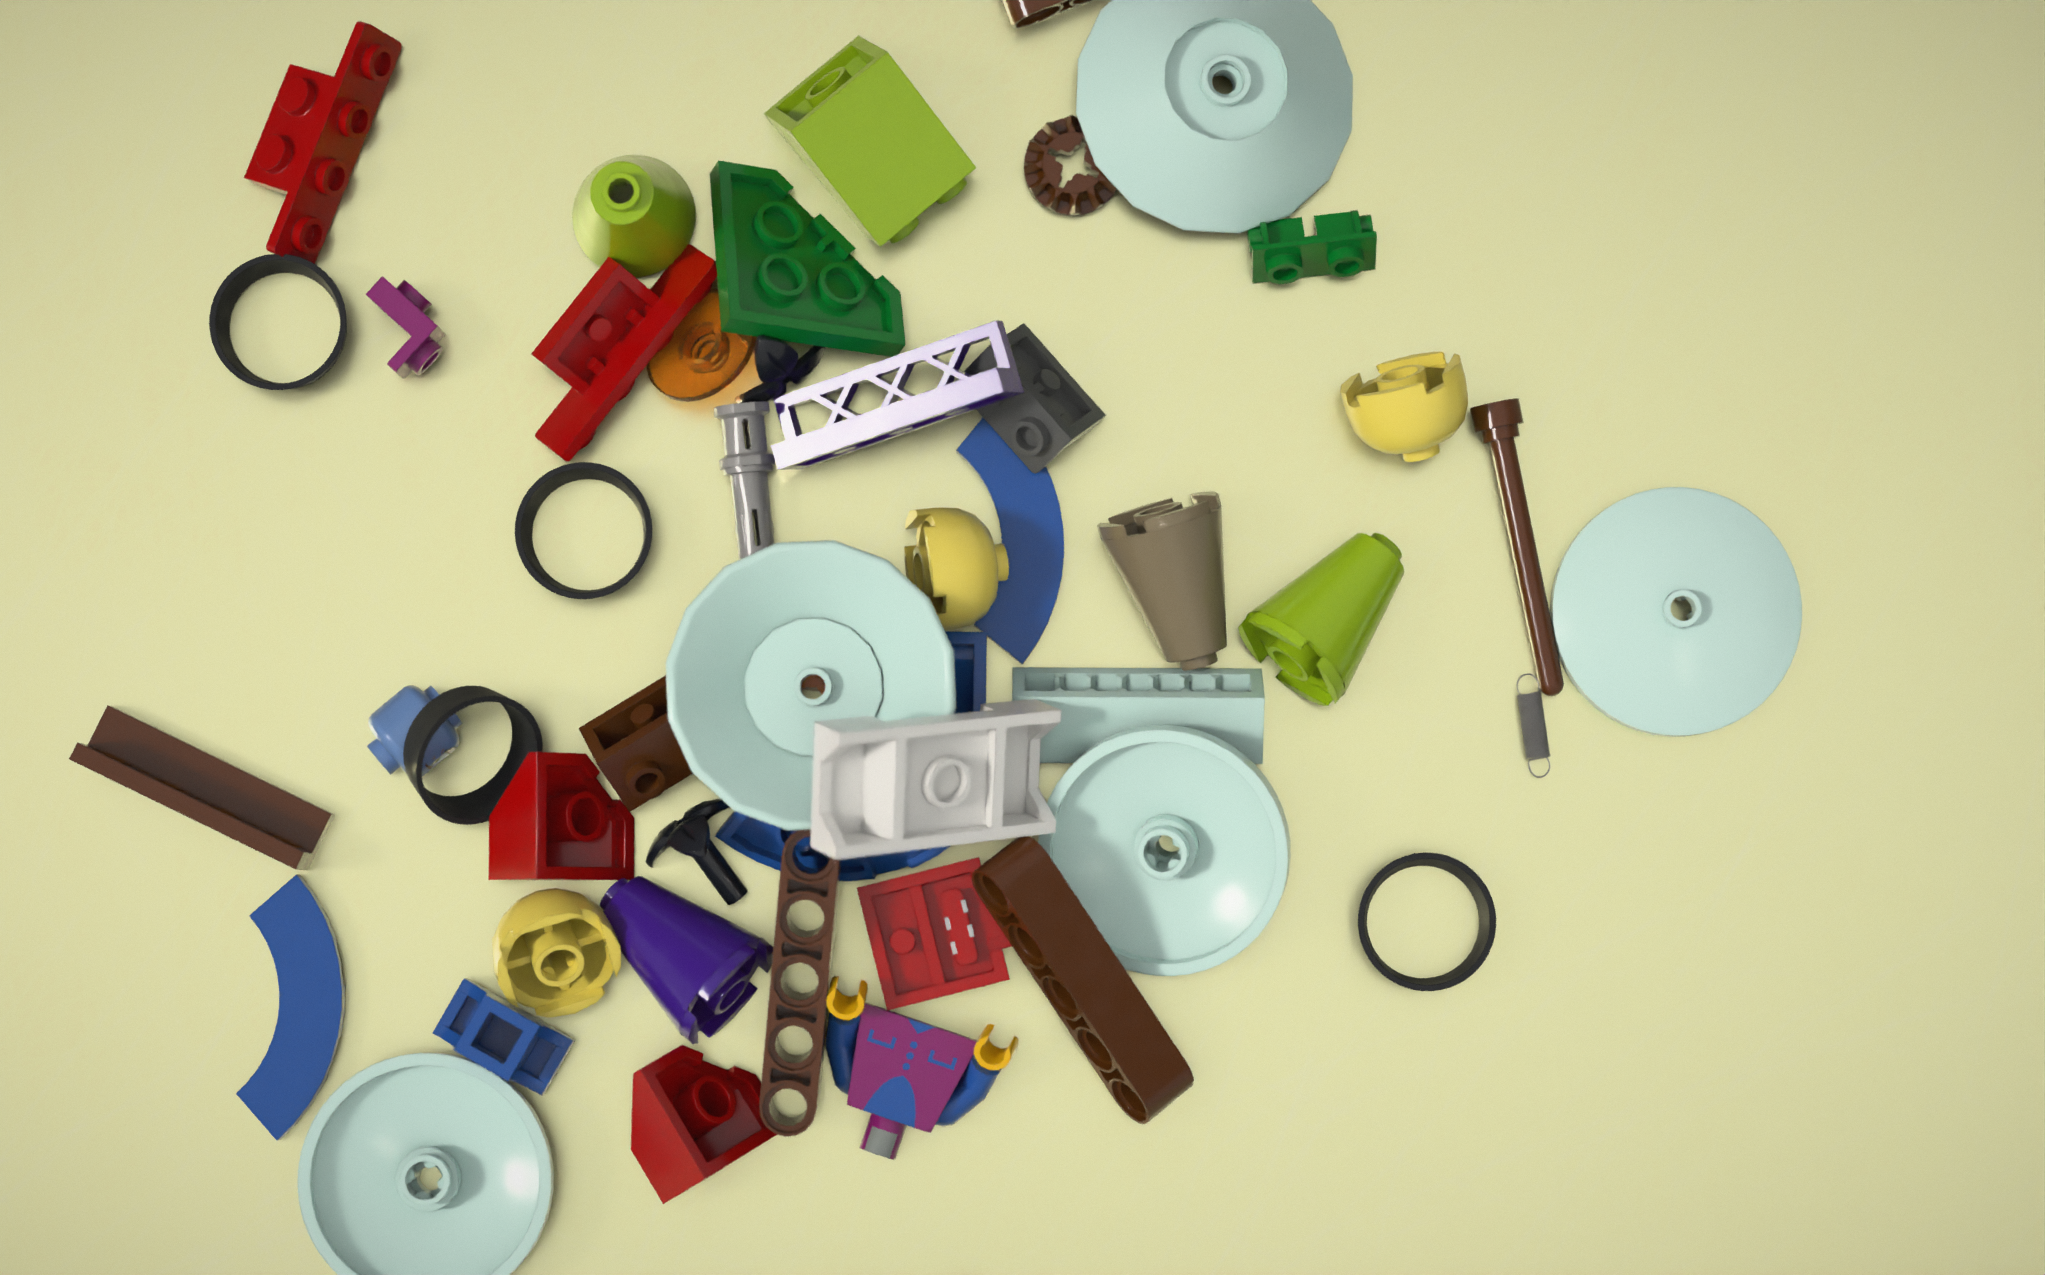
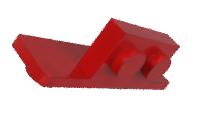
(317, 137)
(611, 338)

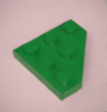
(794, 271)

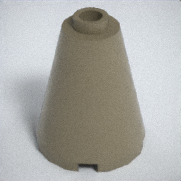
(1174, 573)

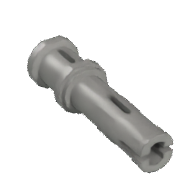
(748, 472)

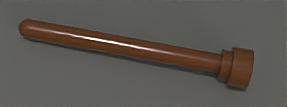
(1499, 427)

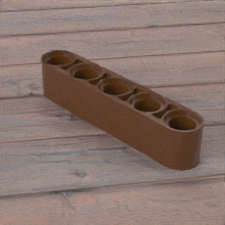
(1082, 979)
(795, 1008)

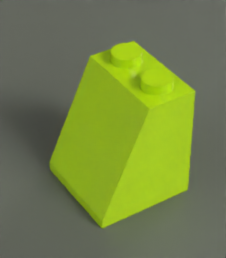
(872, 141)

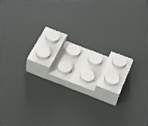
(929, 780)

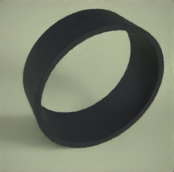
(237, 283)
(544, 487)
(478, 804)
(1486, 914)

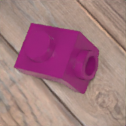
(407, 309)

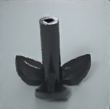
(777, 366)
(692, 838)

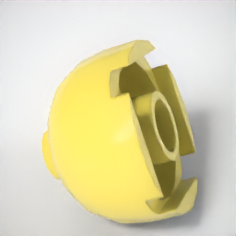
(1409, 405)
(955, 564)
(554, 952)

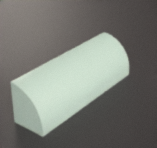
(1113, 700)

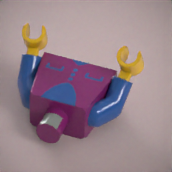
(905, 1068)

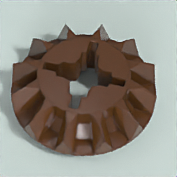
(1044, 173)

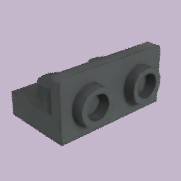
(1048, 413)

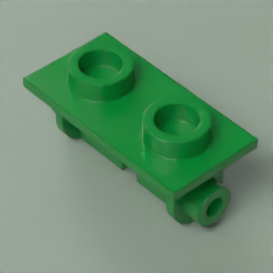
(1340, 248)

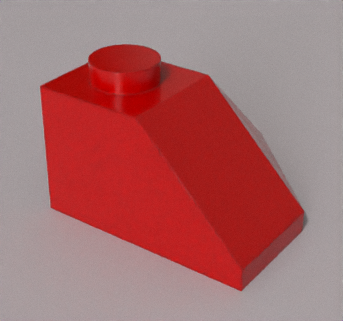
(559, 824)
(692, 1119)

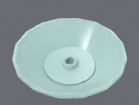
(1206, 154)
(770, 627)

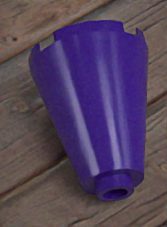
(685, 954)

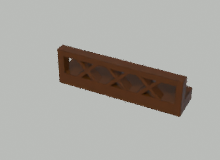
(205, 788)

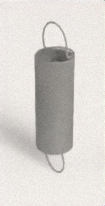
(1533, 725)

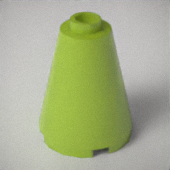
(644, 231)
(1326, 617)

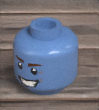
(391, 725)

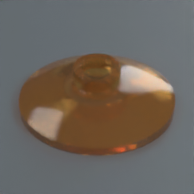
(700, 356)

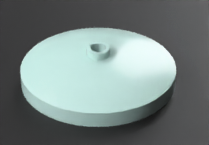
(1618, 622)
(1161, 906)
(413, 1113)

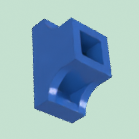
(503, 1037)

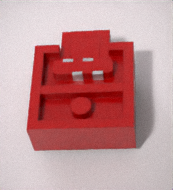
(932, 935)

